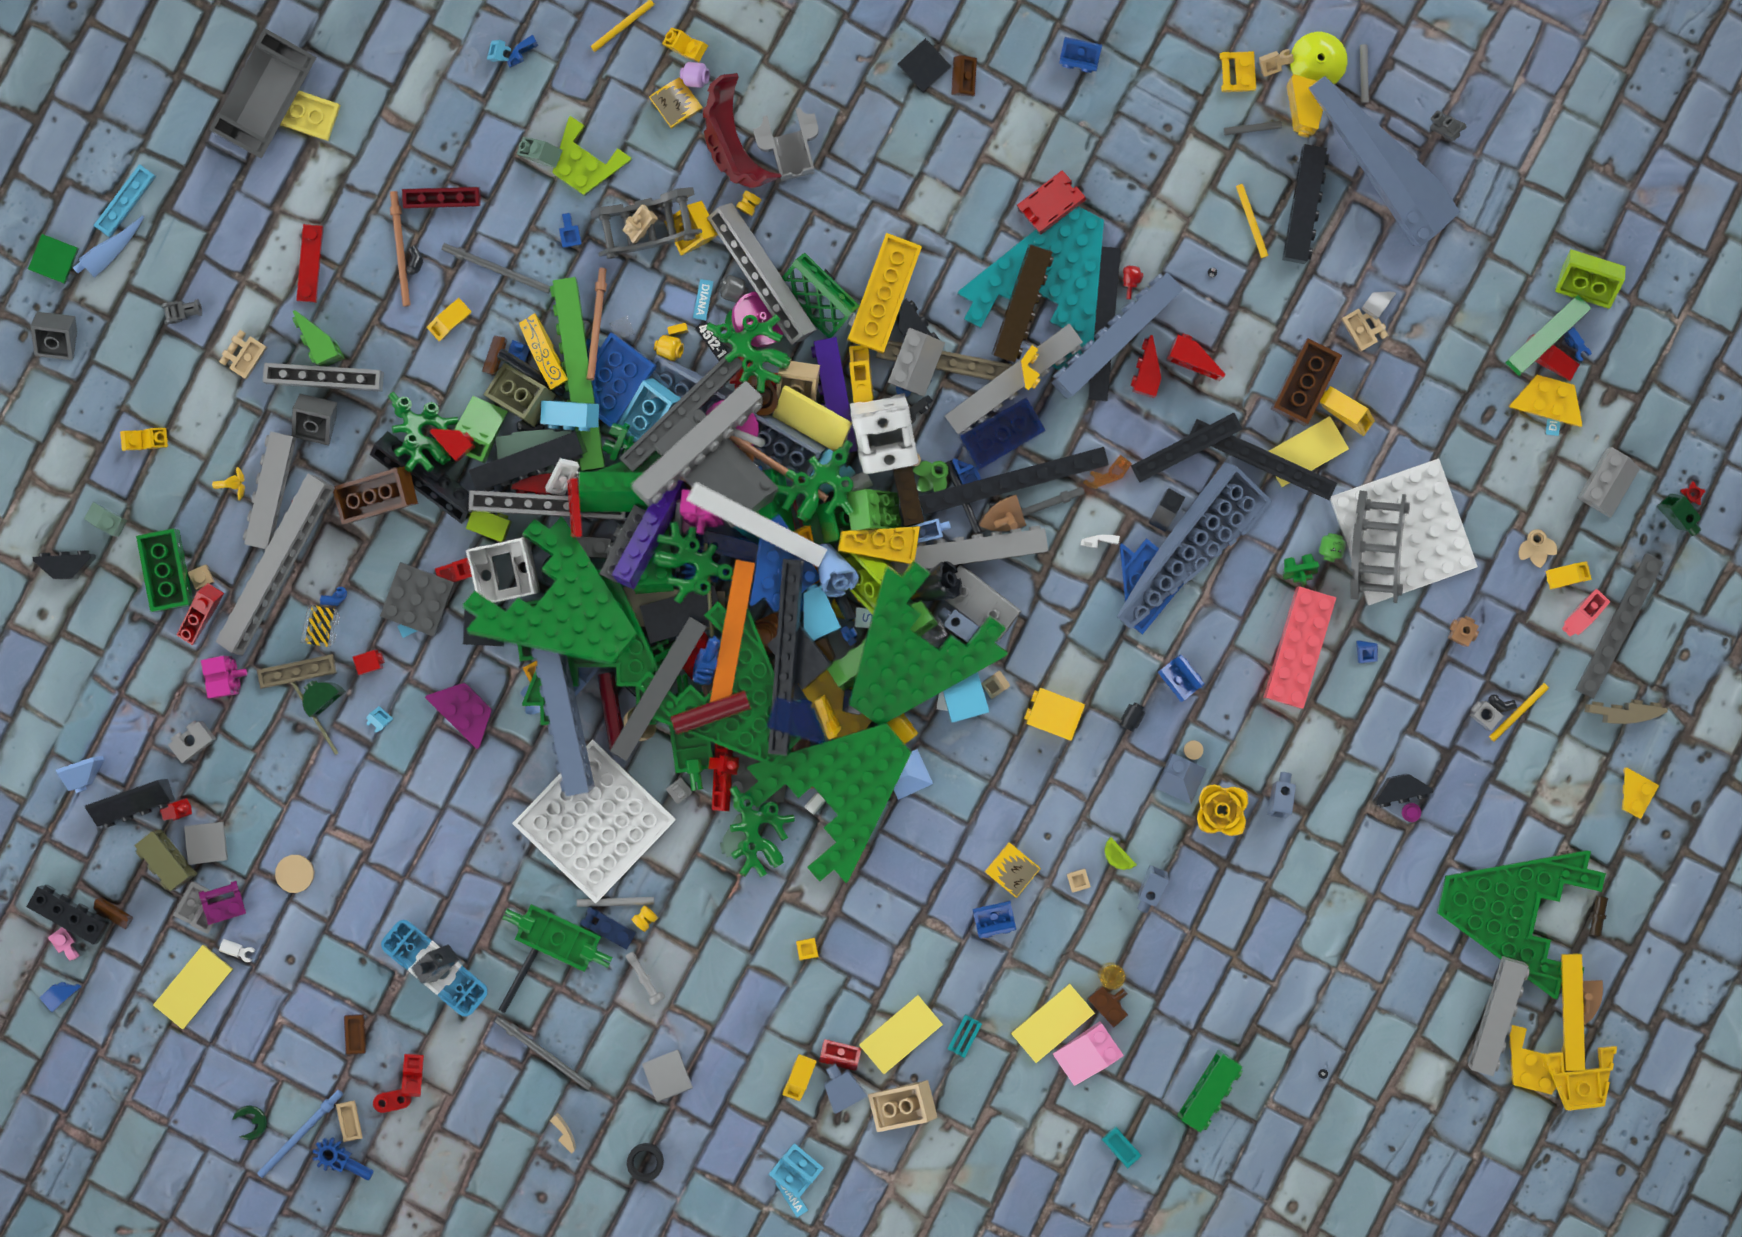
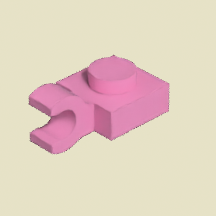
(63, 941)

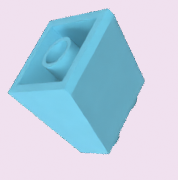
(818, 613)
(966, 699)

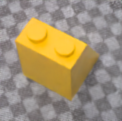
(1303, 106)
(1054, 713)

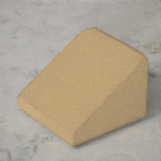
(995, 684)

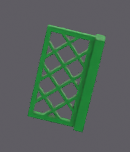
(825, 287)

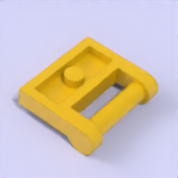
(1244, 71)

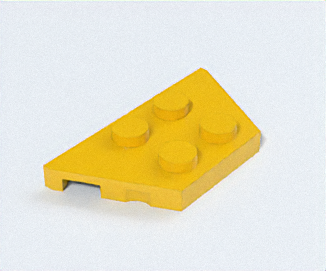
(1549, 400)

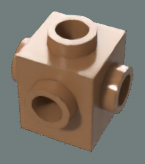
(1457, 634)

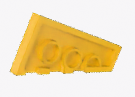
(885, 544)

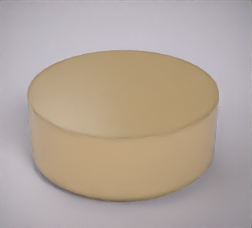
(1193, 750)

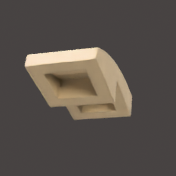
(567, 1138)

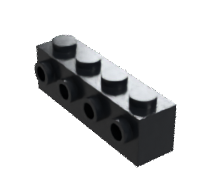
(68, 914)

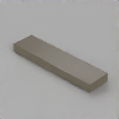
(296, 671)

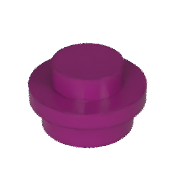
(1411, 812)

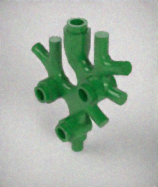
(742, 348)
(415, 440)
(822, 475)
(702, 561)
(749, 825)

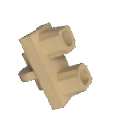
(639, 223)

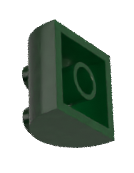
(320, 696)

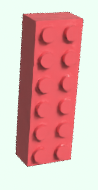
(1299, 647)

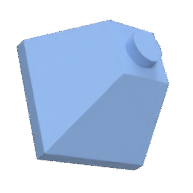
(80, 774)
(913, 776)

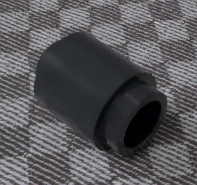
(1132, 716)

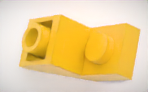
(684, 44)
(449, 319)
(1030, 376)
(144, 439)
(1568, 575)
(799, 1077)

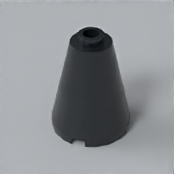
(939, 584)

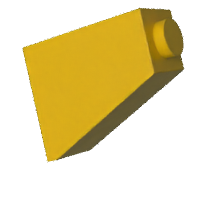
(1347, 410)

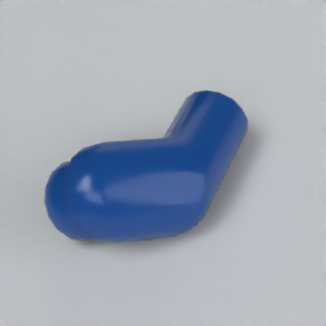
(334, 600)

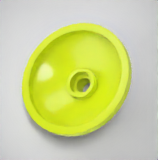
(1307, 63)

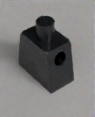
(428, 967)

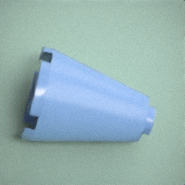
(836, 573)

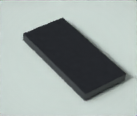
(667, 617)

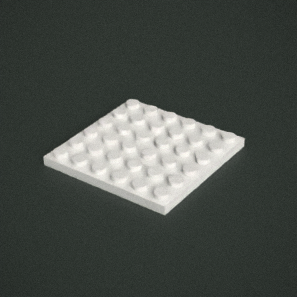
(1432, 532)
(596, 832)

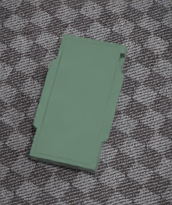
(523, 440)

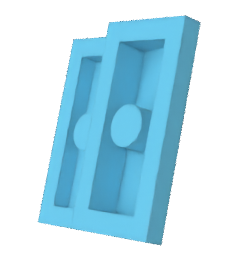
(795, 1171)

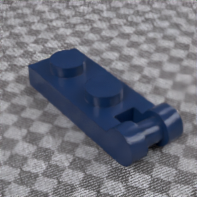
(608, 928)

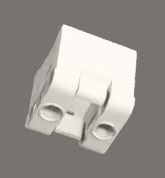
(889, 456)
(481, 560)

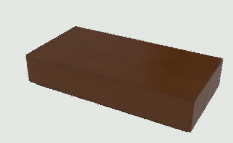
(355, 1034)

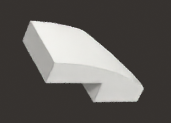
(1094, 540)

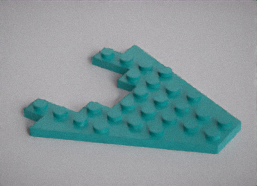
(1070, 279)

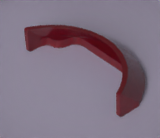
(723, 138)

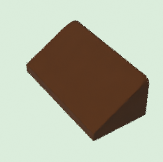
(964, 76)
(492, 361)
(112, 913)

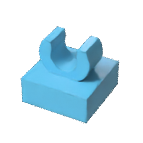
(496, 51)
(379, 719)

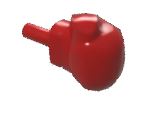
(1131, 278)

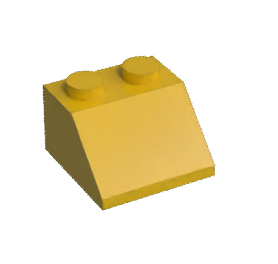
(698, 218)

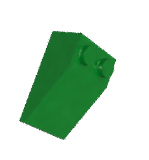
(833, 525)

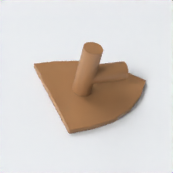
(1004, 516)
(1591, 998)

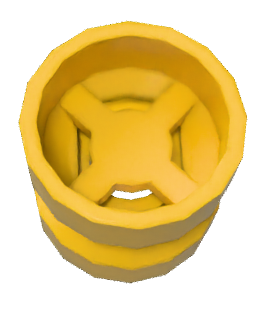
(745, 206)
(644, 918)

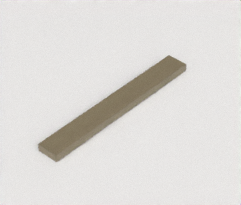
(954, 363)

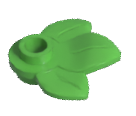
(929, 478)

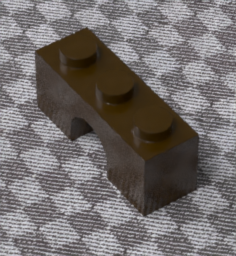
(908, 496)

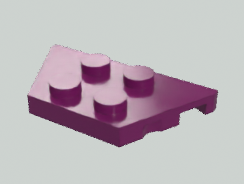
(463, 710)

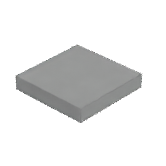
(206, 843)

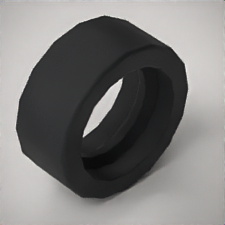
(641, 1176)

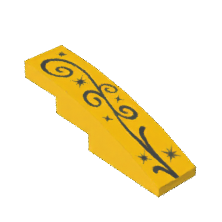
(543, 351)

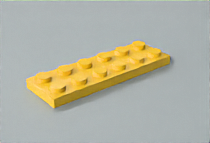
(884, 293)

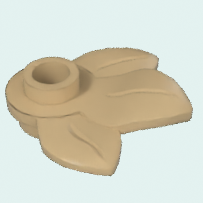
(1537, 551)

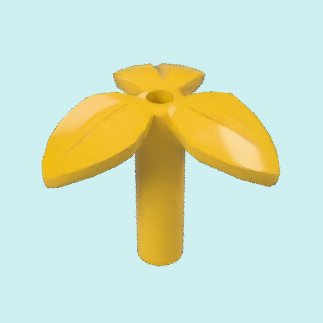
(232, 482)

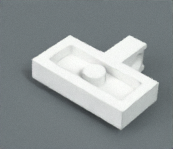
(563, 471)

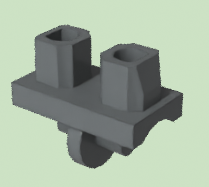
(1447, 126)

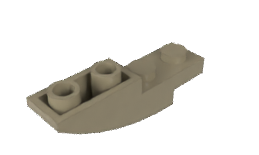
(1632, 713)

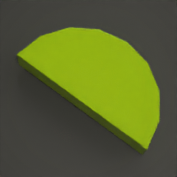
(1117, 856)

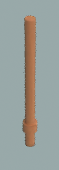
(396, 211)
(600, 288)
(747, 447)

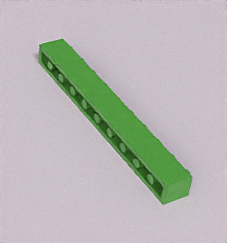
(576, 362)

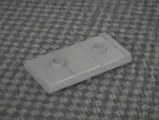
(981, 601)

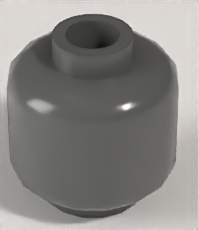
(732, 288)

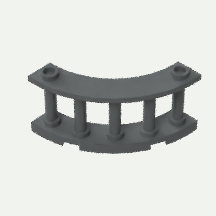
(666, 201)
(1360, 546)

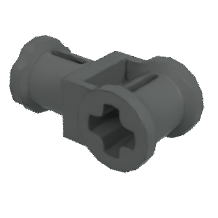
(179, 311)

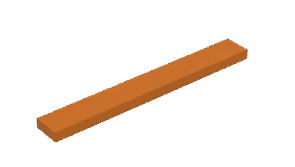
(732, 630)

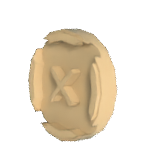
(294, 873)

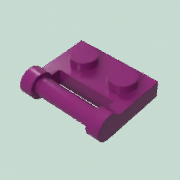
(224, 908)

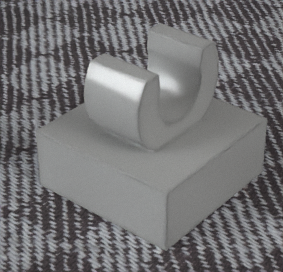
(679, 790)

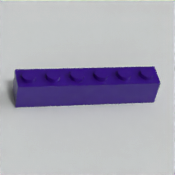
(833, 382)
(645, 537)

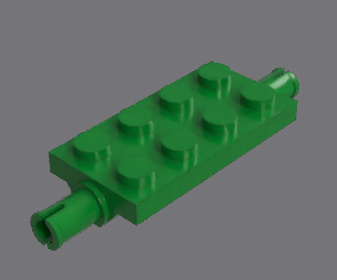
(689, 751)
(557, 937)

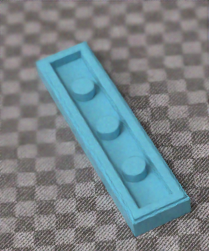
(124, 200)

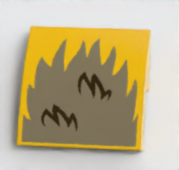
(675, 102)
(1012, 870)

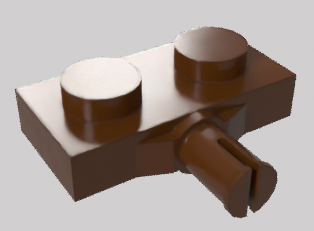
(1109, 1005)

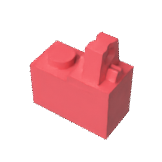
(1585, 613)

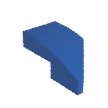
(524, 46)
(966, 472)
(58, 994)

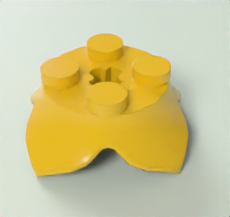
(1230, 823)

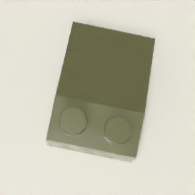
(518, 394)

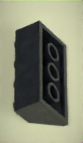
(131, 802)

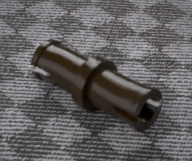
(1598, 916)

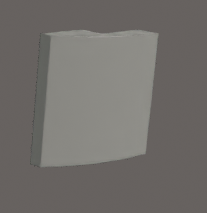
(191, 909)
(667, 1076)

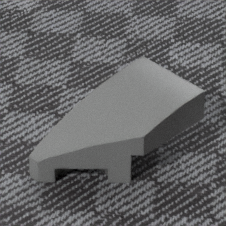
(1377, 303)

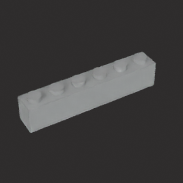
(323, 377)
(270, 490)
(1498, 1016)

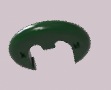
(259, 1119)

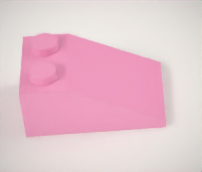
(1088, 1054)

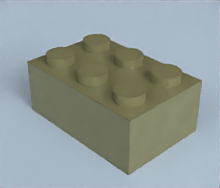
(164, 860)

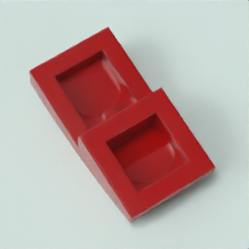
(455, 571)
(412, 1075)

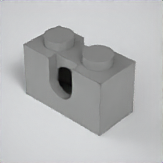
(202, 736)

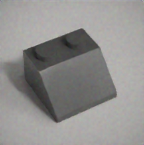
(54, 335)
(313, 419)

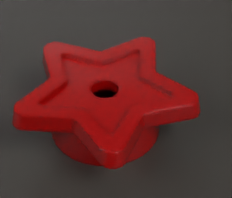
(1697, 493)

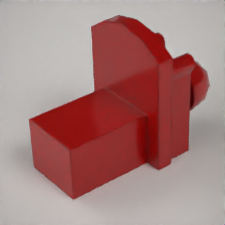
(724, 764)
(177, 810)

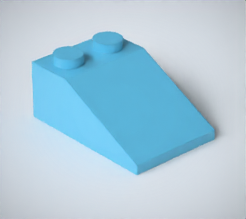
(647, 407)

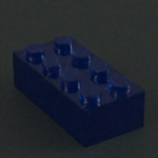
(1002, 434)

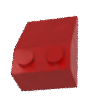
(1192, 356)

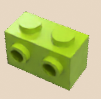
(489, 525)

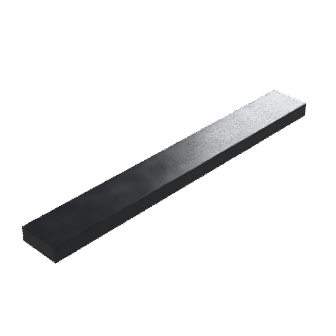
(1104, 313)
(1273, 464)

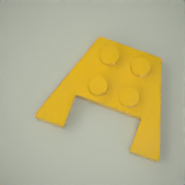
(1529, 1066)
(1582, 1088)

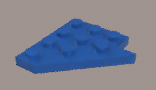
(617, 377)
(1133, 567)
(768, 571)

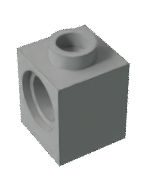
(1494, 715)

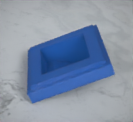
(1367, 652)

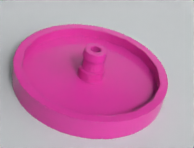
(753, 305)

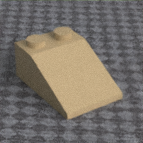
(801, 378)
(903, 1106)

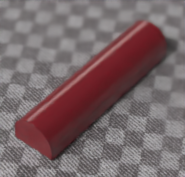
(441, 197)
(610, 706)
(710, 712)

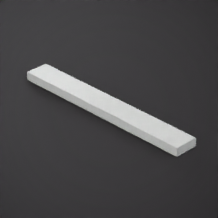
(756, 524)

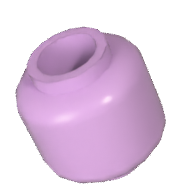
(695, 74)

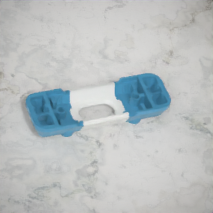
(458, 990)

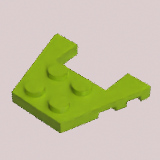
(581, 168)

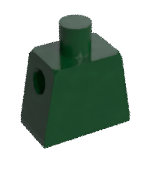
(1680, 513)

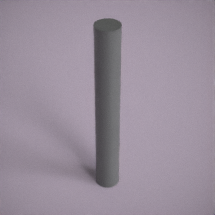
(1252, 128)

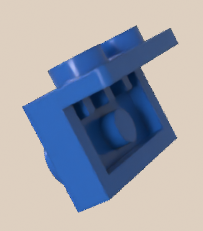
(1080, 54)
(1181, 677)
(994, 919)

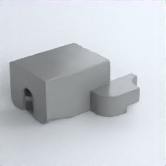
(792, 149)

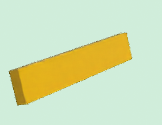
(1573, 1012)

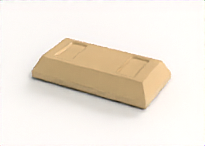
(349, 1121)

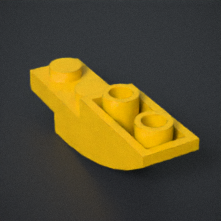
(861, 374)

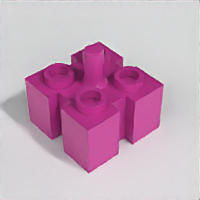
(697, 516)
(222, 676)

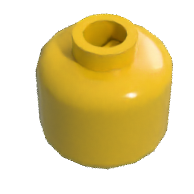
(669, 347)

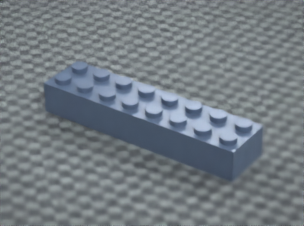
(1120, 331)
(564, 722)

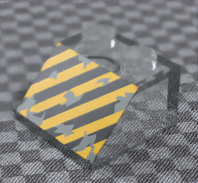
(320, 626)

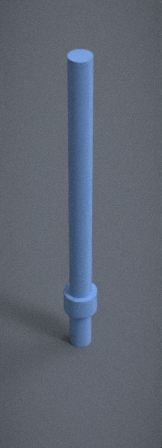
(326, 1106)

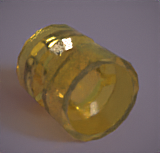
(1111, 975)

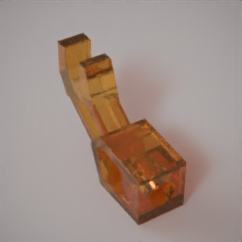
(1103, 479)

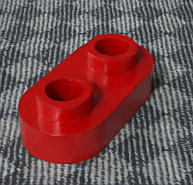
(391, 1101)

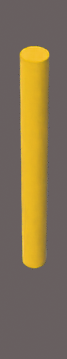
(622, 25)
(1252, 221)
(1518, 712)

